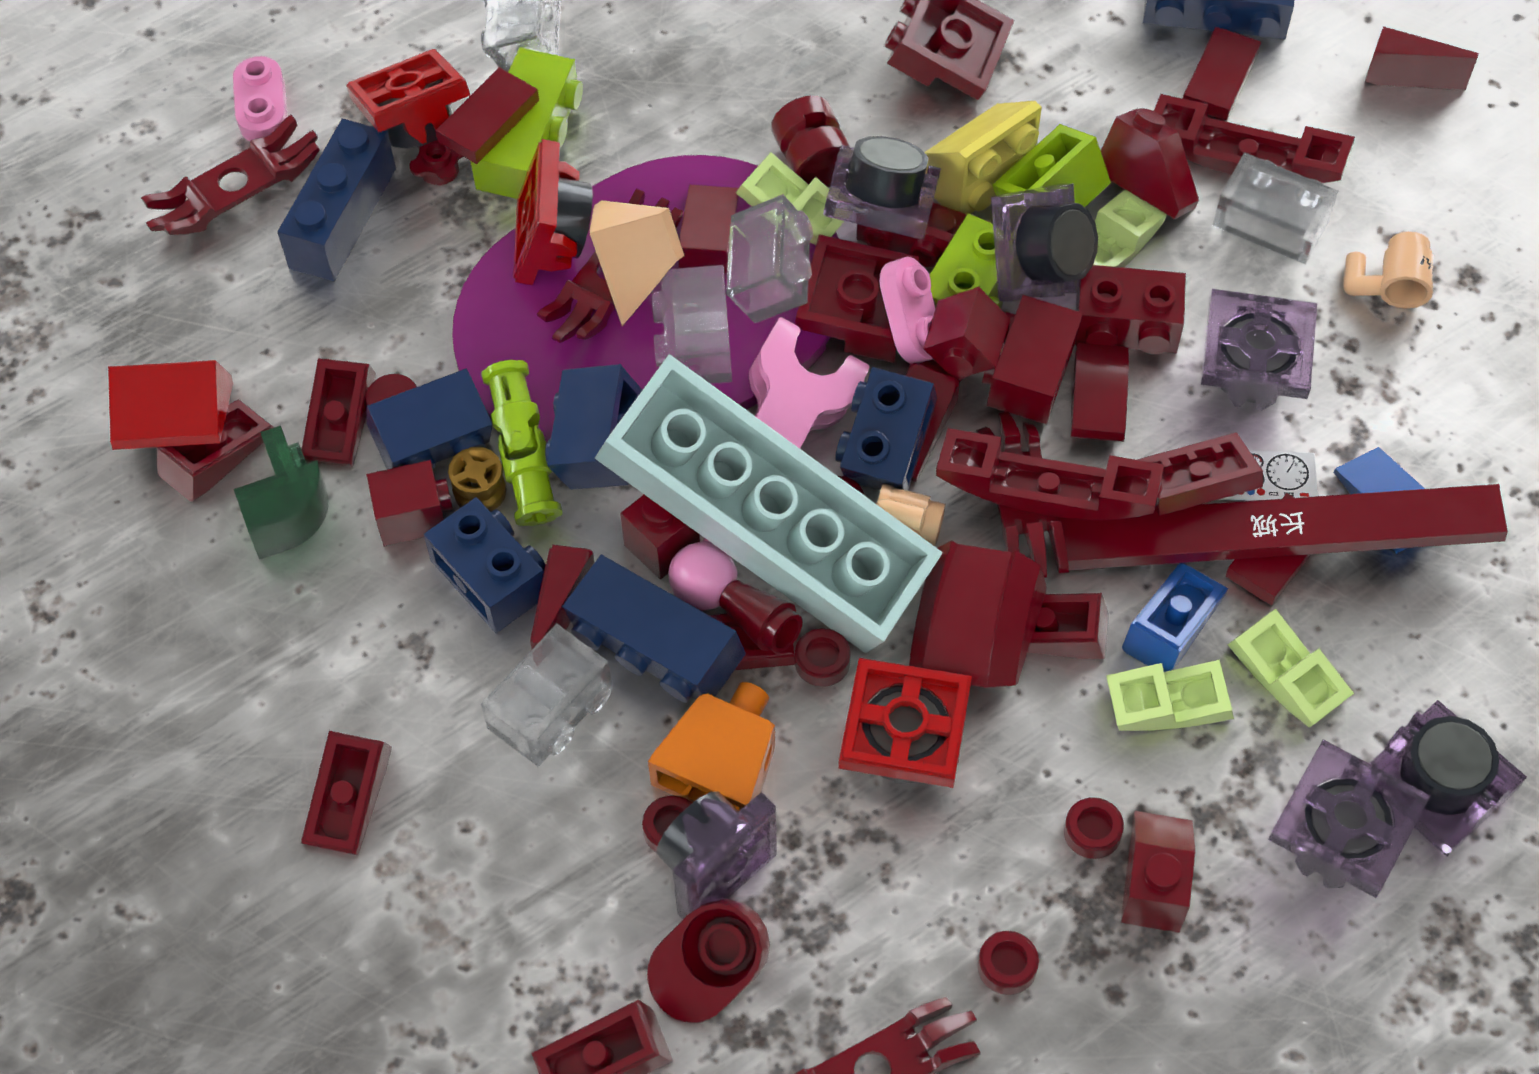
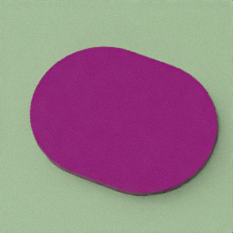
(500, 321)

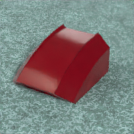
(978, 614)

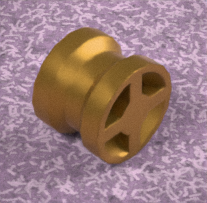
(479, 467)

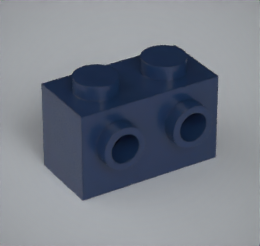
(586, 413)
(430, 421)
(887, 429)
(486, 563)

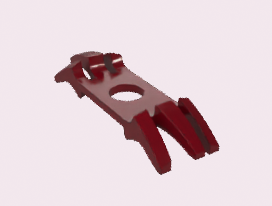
(262, 164)
(590, 292)
(1021, 522)
(905, 1048)

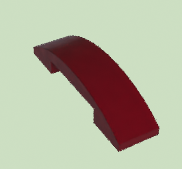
(1221, 144)
(1048, 486)

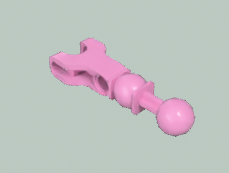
(790, 404)

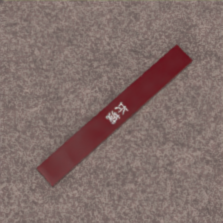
(1291, 527)

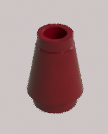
(762, 616)

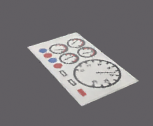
(1283, 474)

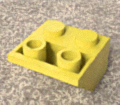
(983, 153)

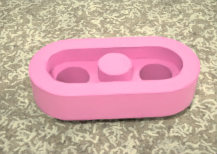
(259, 89)
(909, 306)

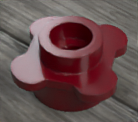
(434, 170)

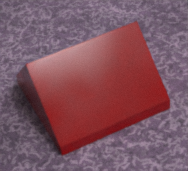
(168, 404)

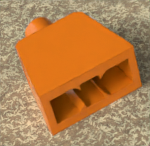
(717, 748)

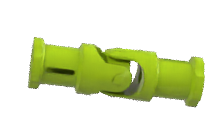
(521, 440)

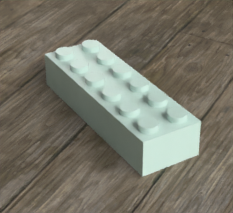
(769, 505)

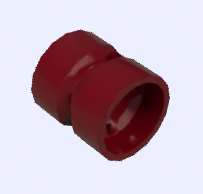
(809, 137)

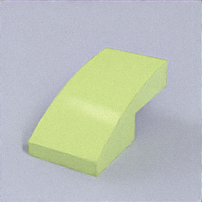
(776, 178)
(1125, 229)
(1293, 675)
(1171, 699)

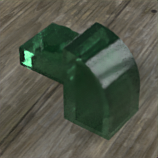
(285, 506)

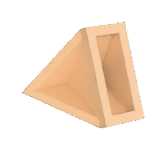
(634, 250)

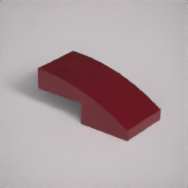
(1100, 392)

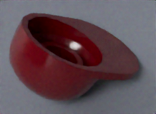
(708, 960)

